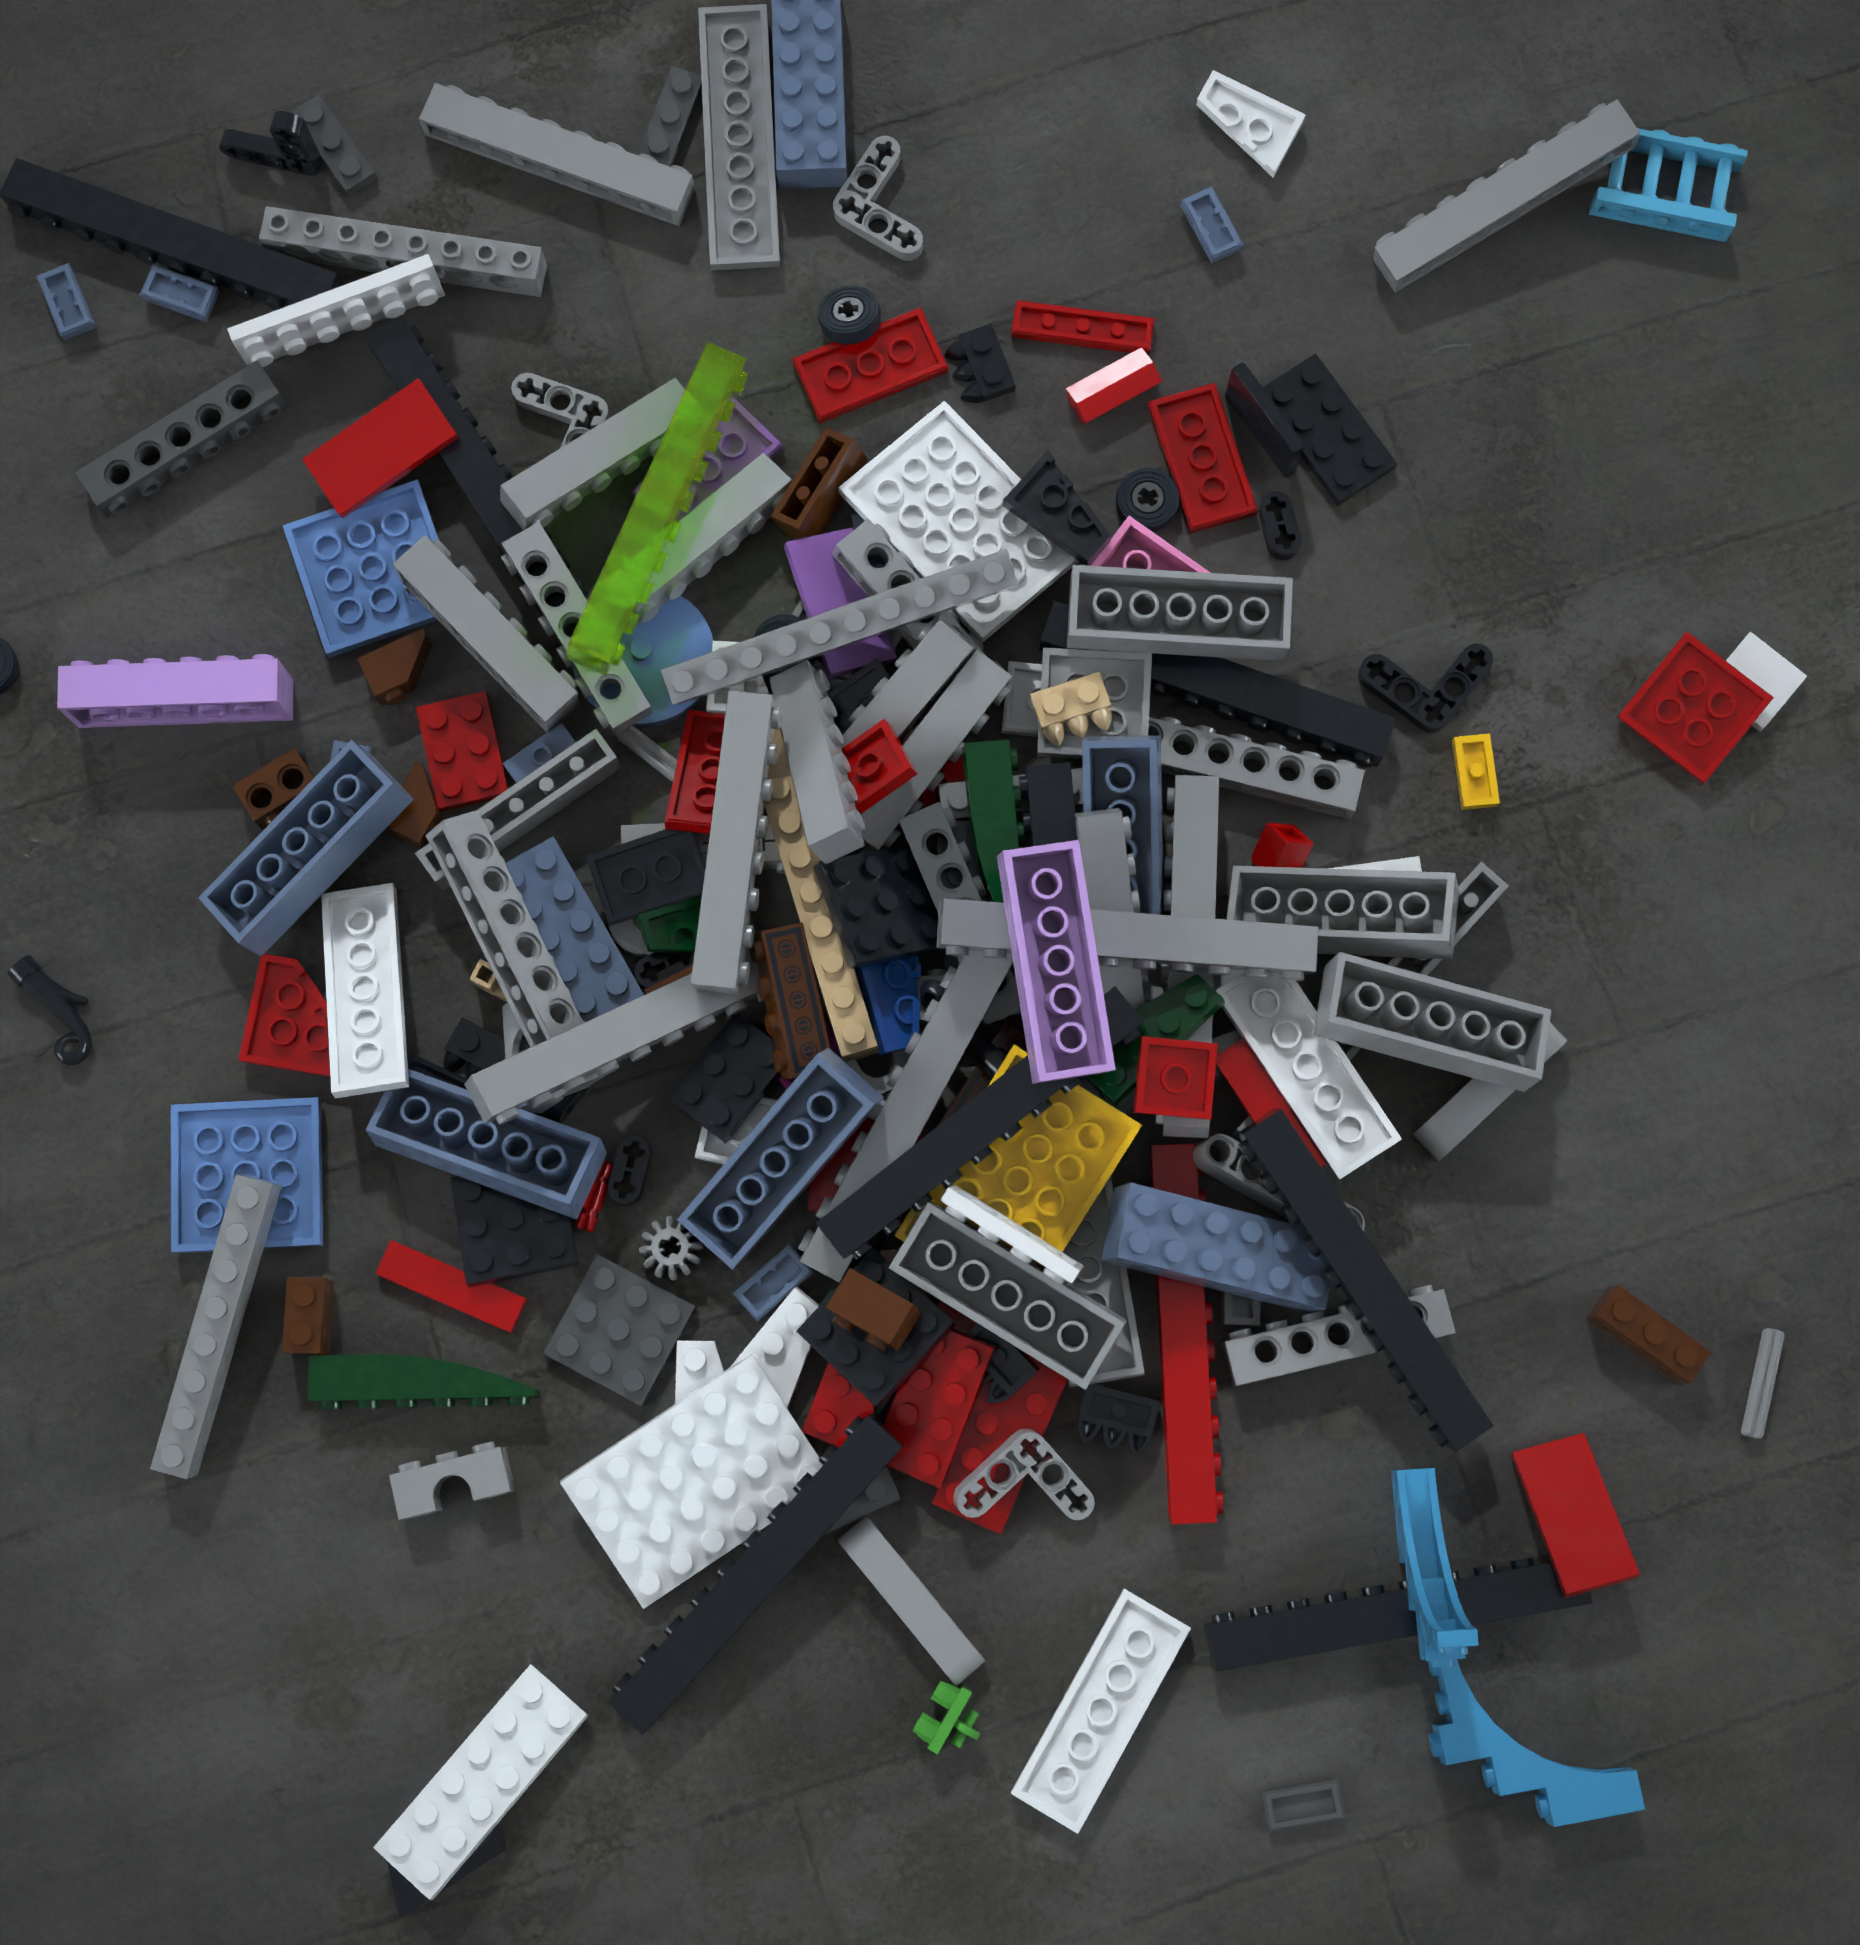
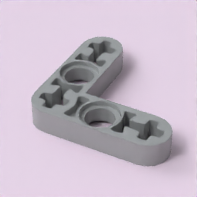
(864, 201)
(574, 414)
(1019, 1466)

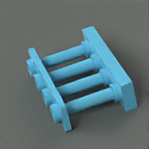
(1676, 215)

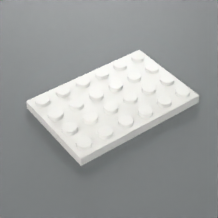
(943, 507)
(693, 1480)

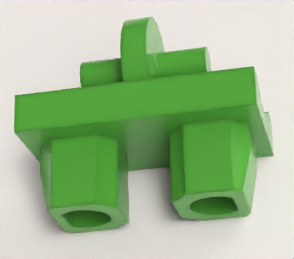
(936, 1732)

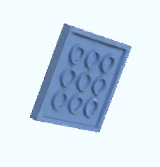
(351, 569)
(253, 1138)

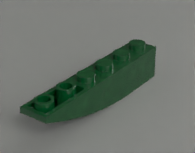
(992, 807)
(405, 1380)

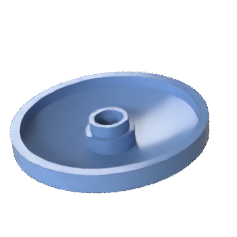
(666, 640)

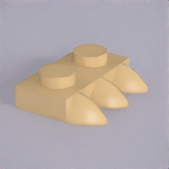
(1071, 705)

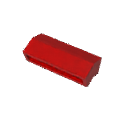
(1113, 385)

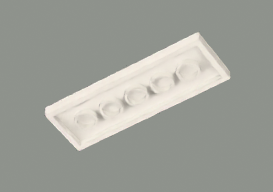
(337, 312)
(364, 991)
(1309, 1071)
(1100, 1711)
(480, 1782)

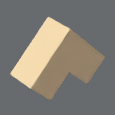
(485, 980)

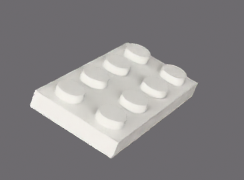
(997, 1227)

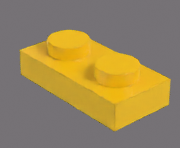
(1475, 771)

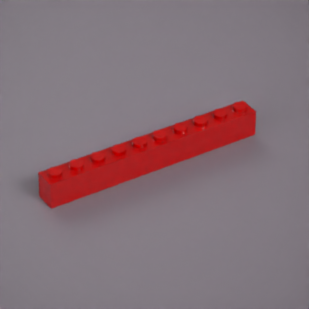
(1185, 1365)

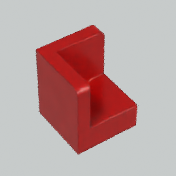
(1282, 847)

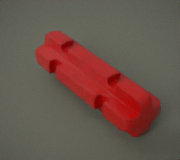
(587, 1218)

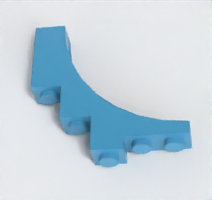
(1440, 1618)
(1565, 1791)

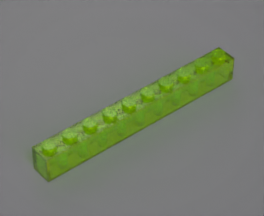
(656, 510)

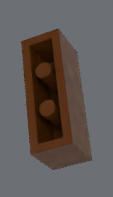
(814, 490)
(1649, 1335)

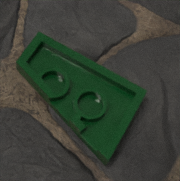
(672, 927)

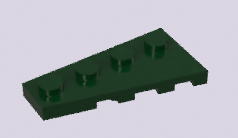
(1168, 1016)

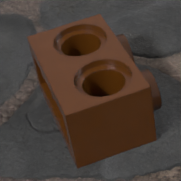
(273, 780)

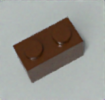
(873, 1310)
(307, 1316)

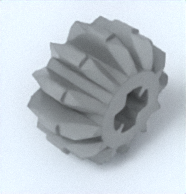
(673, 1261)

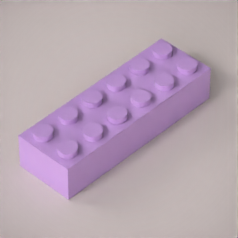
(175, 691)
(1055, 961)

